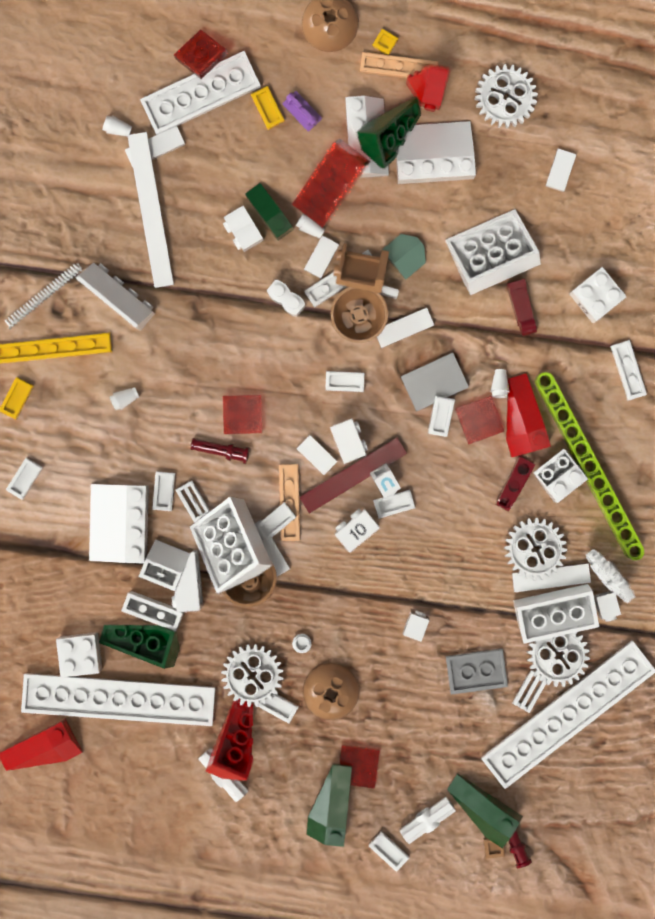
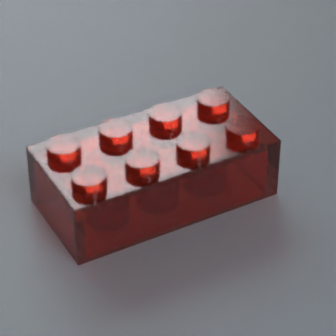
(331, 182)

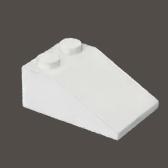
(189, 590)

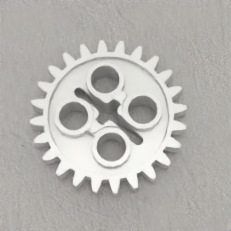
(514, 80)
(551, 540)
(610, 576)
(544, 667)
(238, 687)

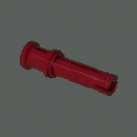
(229, 452)
(518, 850)

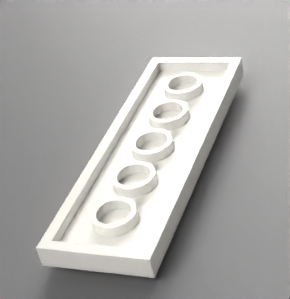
(198, 96)

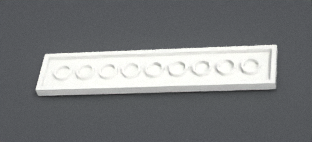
(118, 699)
(568, 714)

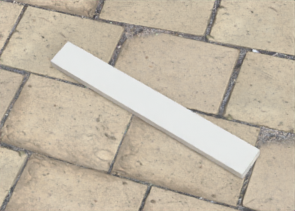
(150, 209)

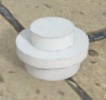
(301, 643)

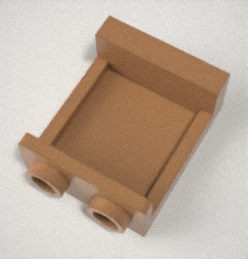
(360, 270)

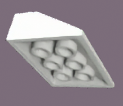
(436, 153)
(493, 252)
(118, 523)
(230, 544)

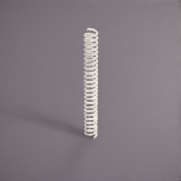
(41, 300)

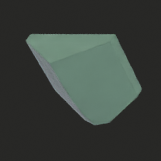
(406, 254)

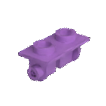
(301, 110)

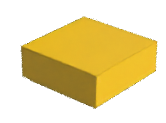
(385, 42)

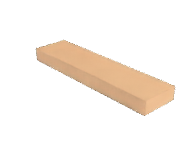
(392, 65)
(290, 495)

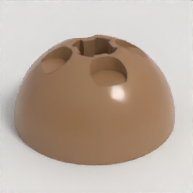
(324, 31)
(364, 305)
(257, 594)
(327, 681)

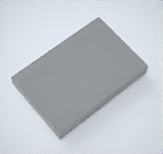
(436, 378)
(476, 671)

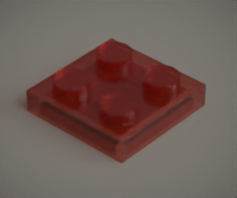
(200, 54)
(242, 414)
(479, 420)
(363, 763)

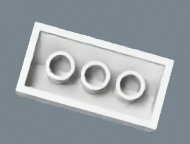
(358, 113)
(116, 296)
(556, 613)

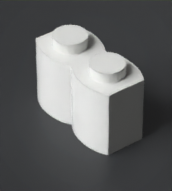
(243, 229)
(281, 294)

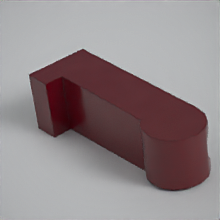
(522, 307)
(515, 483)

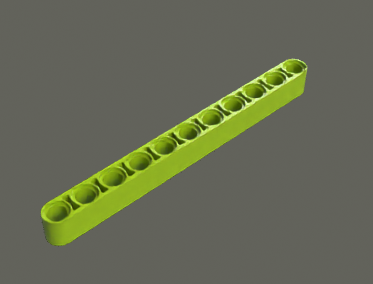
(597, 471)

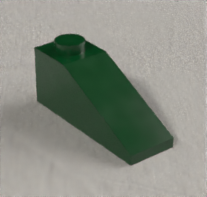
(269, 211)

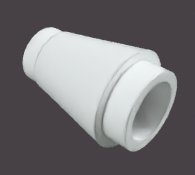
(116, 126)
(309, 226)
(500, 384)
(123, 398)

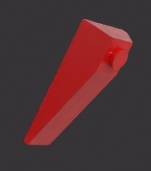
(428, 86)
(524, 421)
(45, 747)
(233, 748)

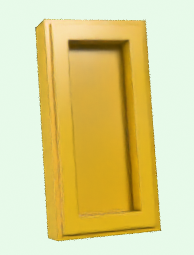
(267, 107)
(16, 398)

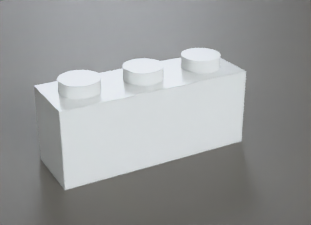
(152, 610)

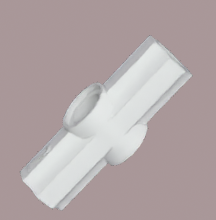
(234, 788)
(427, 820)

